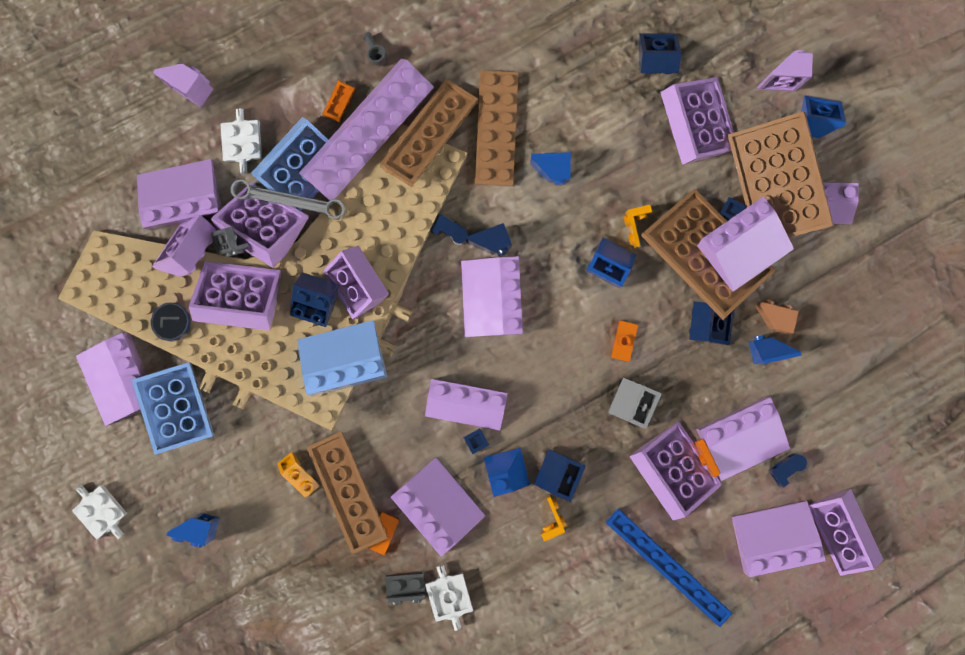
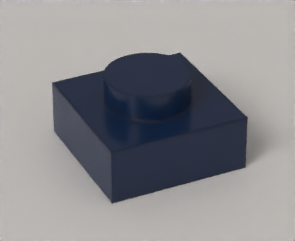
(731, 208)
(476, 441)

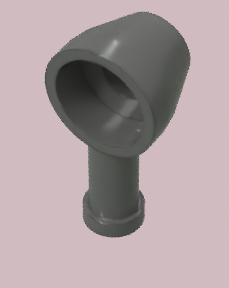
(375, 51)

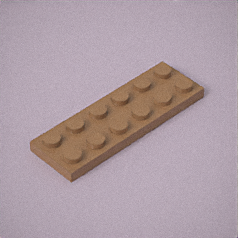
(496, 128)
(428, 133)
(347, 492)

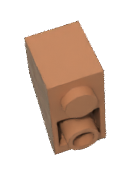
(778, 318)

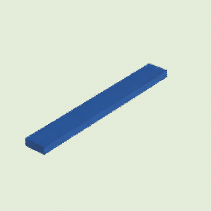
(668, 567)

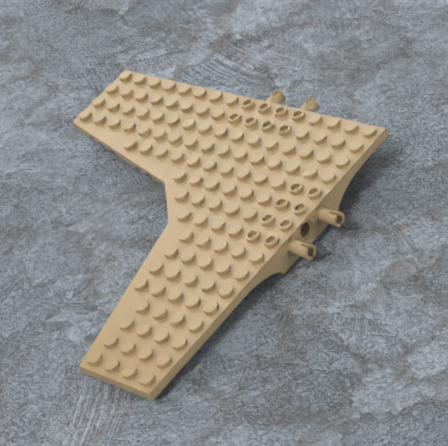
(381, 217)

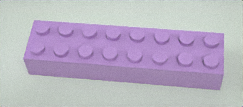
(366, 129)

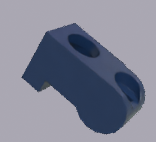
(451, 229)
(787, 467)

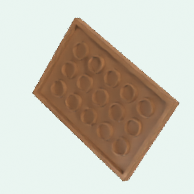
(782, 167)
(676, 241)

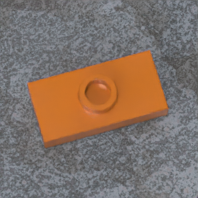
(339, 101)
(624, 341)
(706, 458)
(390, 524)

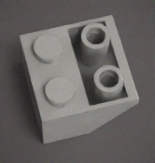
(634, 403)

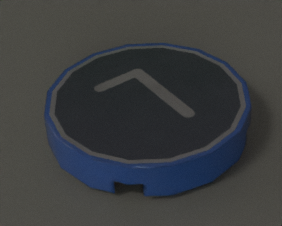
(170, 321)

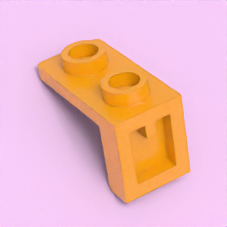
(639, 213)
(297, 475)
(551, 530)

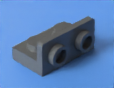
(225, 242)
(405, 588)

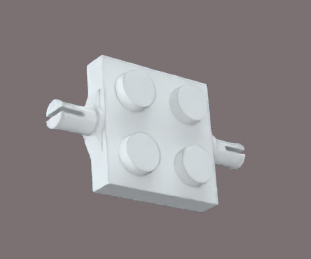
(241, 141)
(99, 512)
(449, 597)

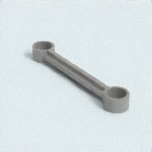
(288, 199)

